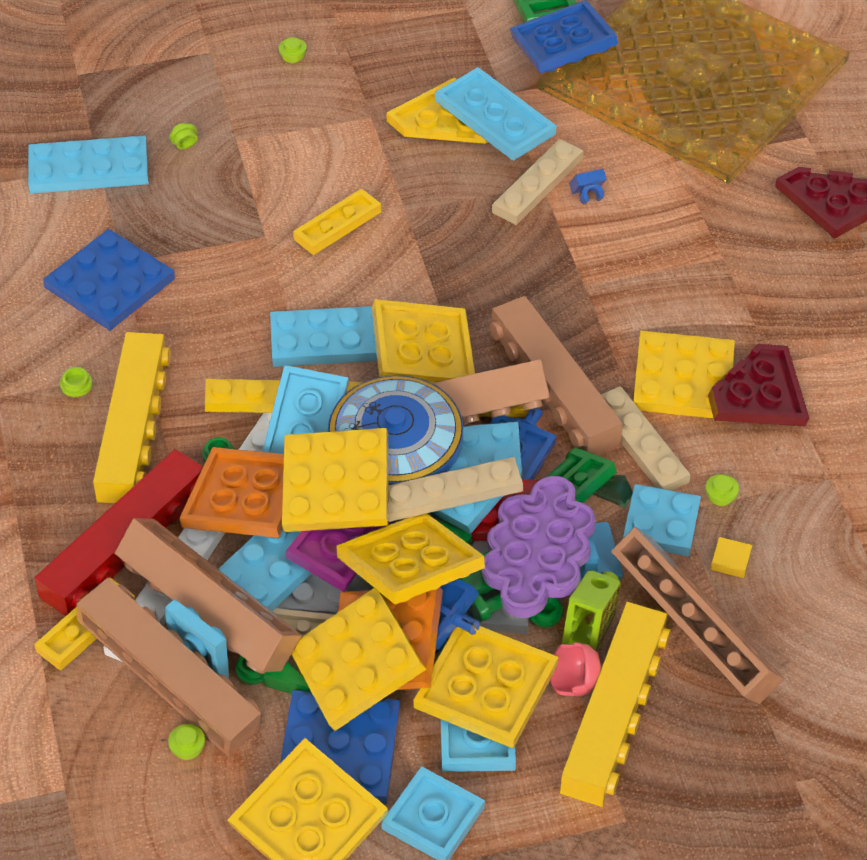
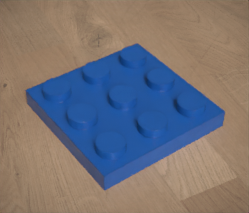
(564, 36)
(109, 279)
(359, 748)

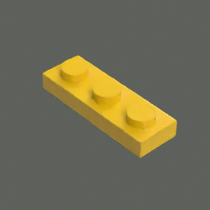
(337, 221)
(65, 640)

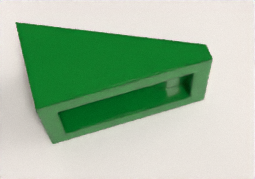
(286, 680)

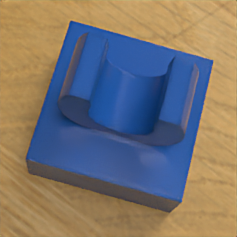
(587, 182)

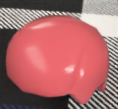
(576, 670)

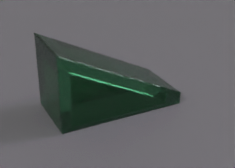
(616, 490)

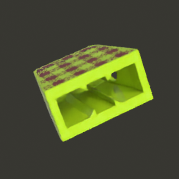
(594, 595)

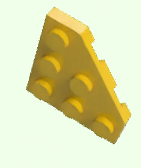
(429, 120)

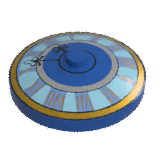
(419, 420)

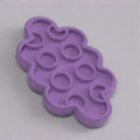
(538, 546)

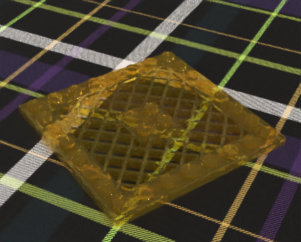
(695, 73)

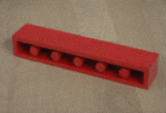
(91, 556)

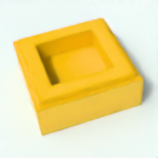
(731, 557)

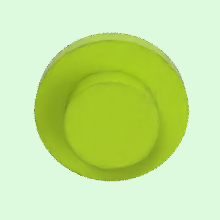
(292, 49)
(184, 135)
(76, 382)
(722, 489)
(186, 741)

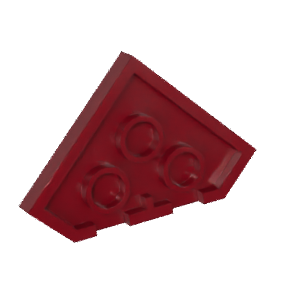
(830, 199)
(761, 390)

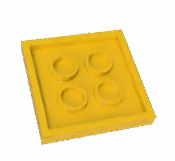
(422, 340)
(679, 372)
(335, 480)
(410, 557)
(356, 658)
(487, 684)
(308, 810)

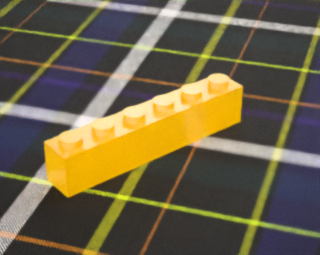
(131, 415)
(614, 704)

